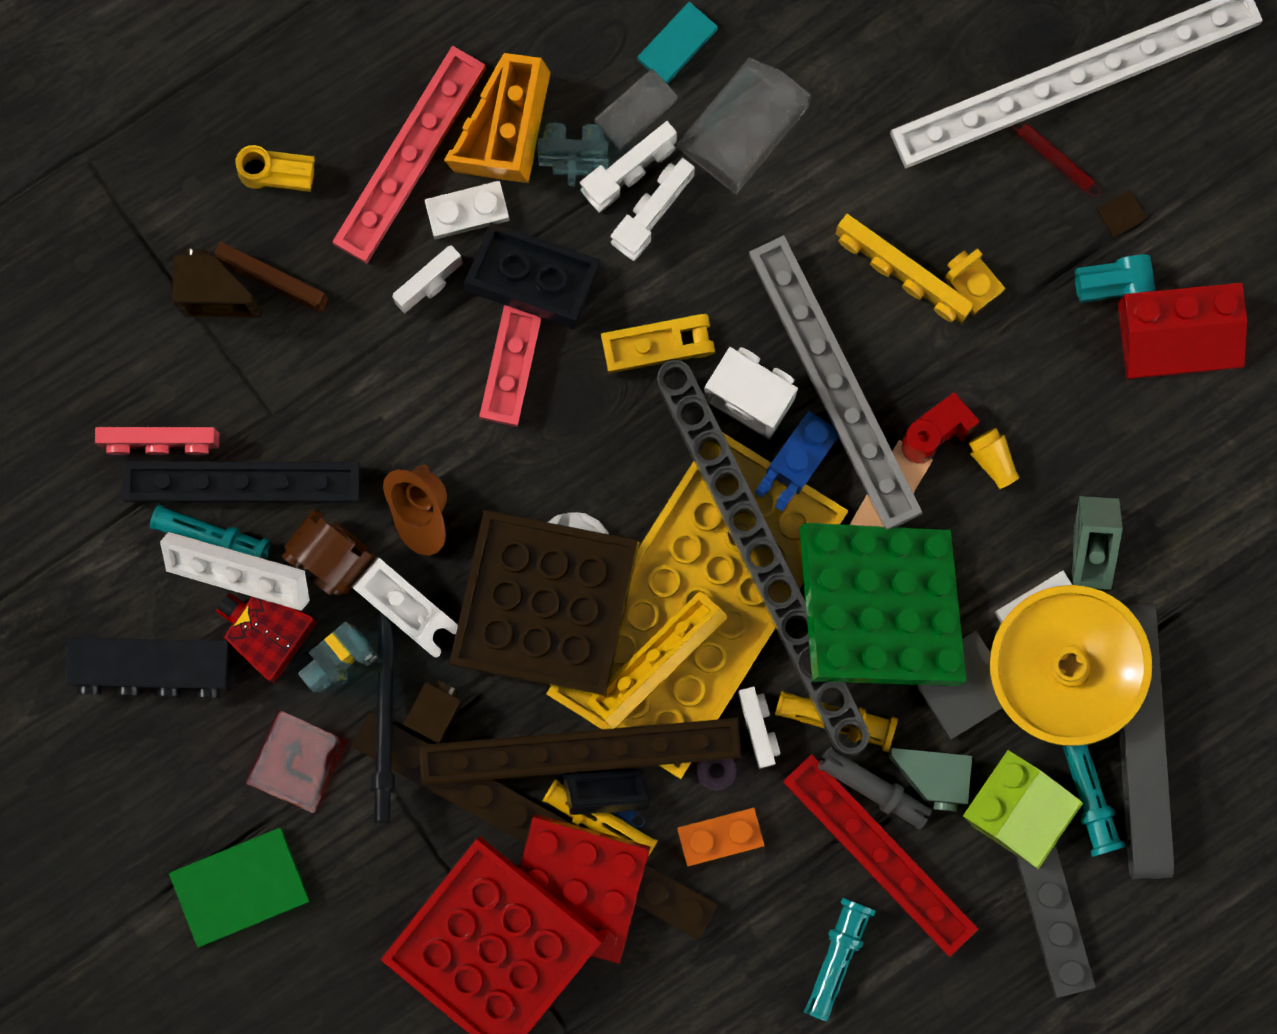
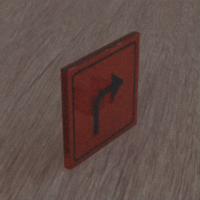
(295, 761)

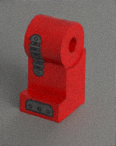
(937, 426)

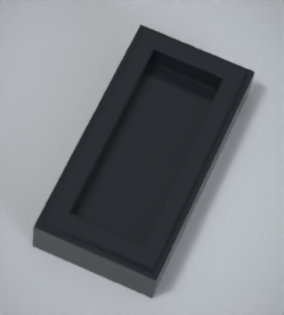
(606, 791)

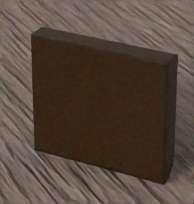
(1121, 213)

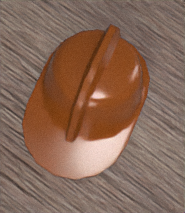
(417, 508)

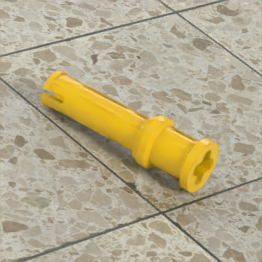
(801, 709)

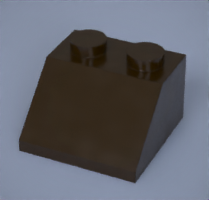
(208, 289)

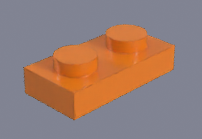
(720, 837)

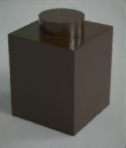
(434, 711)

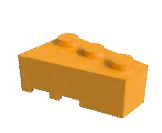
(506, 123)

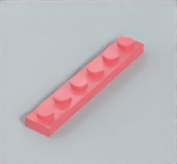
(409, 155)

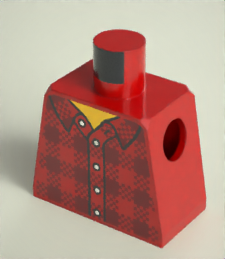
(265, 632)

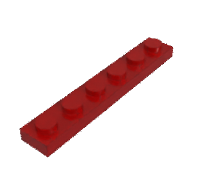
(880, 856)

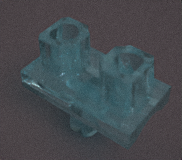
(570, 155)

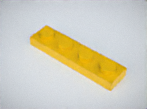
(915, 278)
(658, 659)

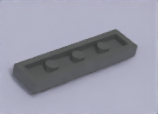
(1056, 926)

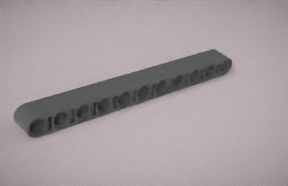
(748, 541)

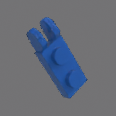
(799, 458)

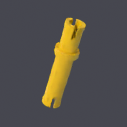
(557, 797)

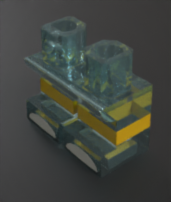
(335, 656)

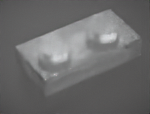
(636, 109)

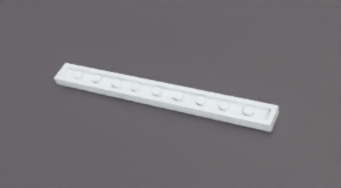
(1073, 78)

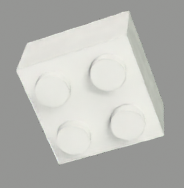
(750, 391)

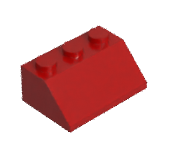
(1183, 330)

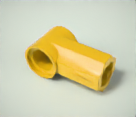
(280, 169)

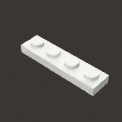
(235, 571)

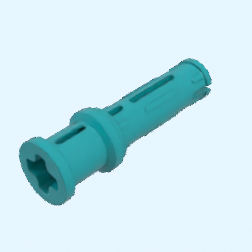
(231, 538)
(1096, 815)
(844, 941)

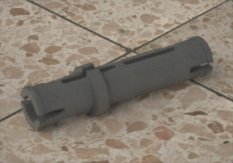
(888, 796)

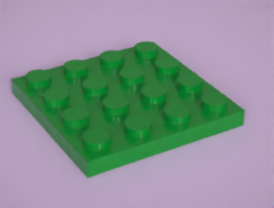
(882, 605)

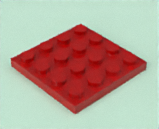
(491, 945)

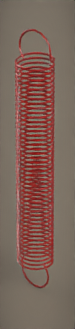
(1066, 161)

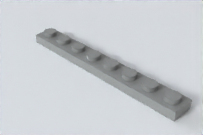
(835, 383)

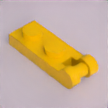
(656, 343)

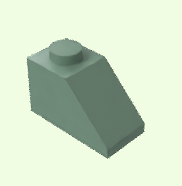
(1096, 542)
(936, 776)

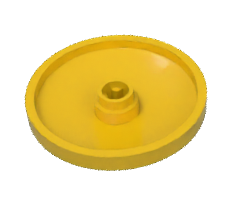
(1071, 665)

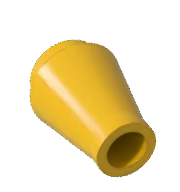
(994, 457)

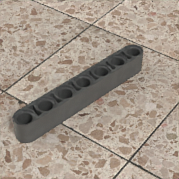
(1146, 772)

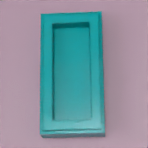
(677, 42)

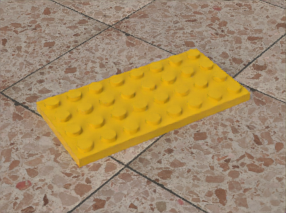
(694, 553)

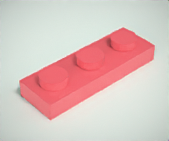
(510, 367)
(157, 439)

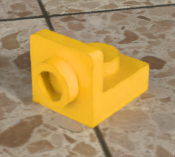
(973, 279)

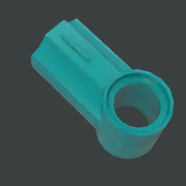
(1114, 280)

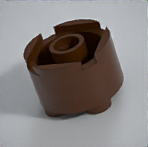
(329, 553)

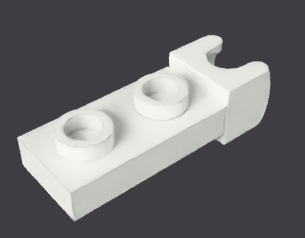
(604, 186)
(634, 234)
(403, 605)

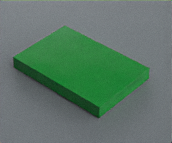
(239, 887)

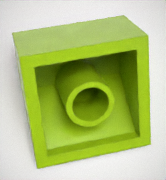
(1022, 809)

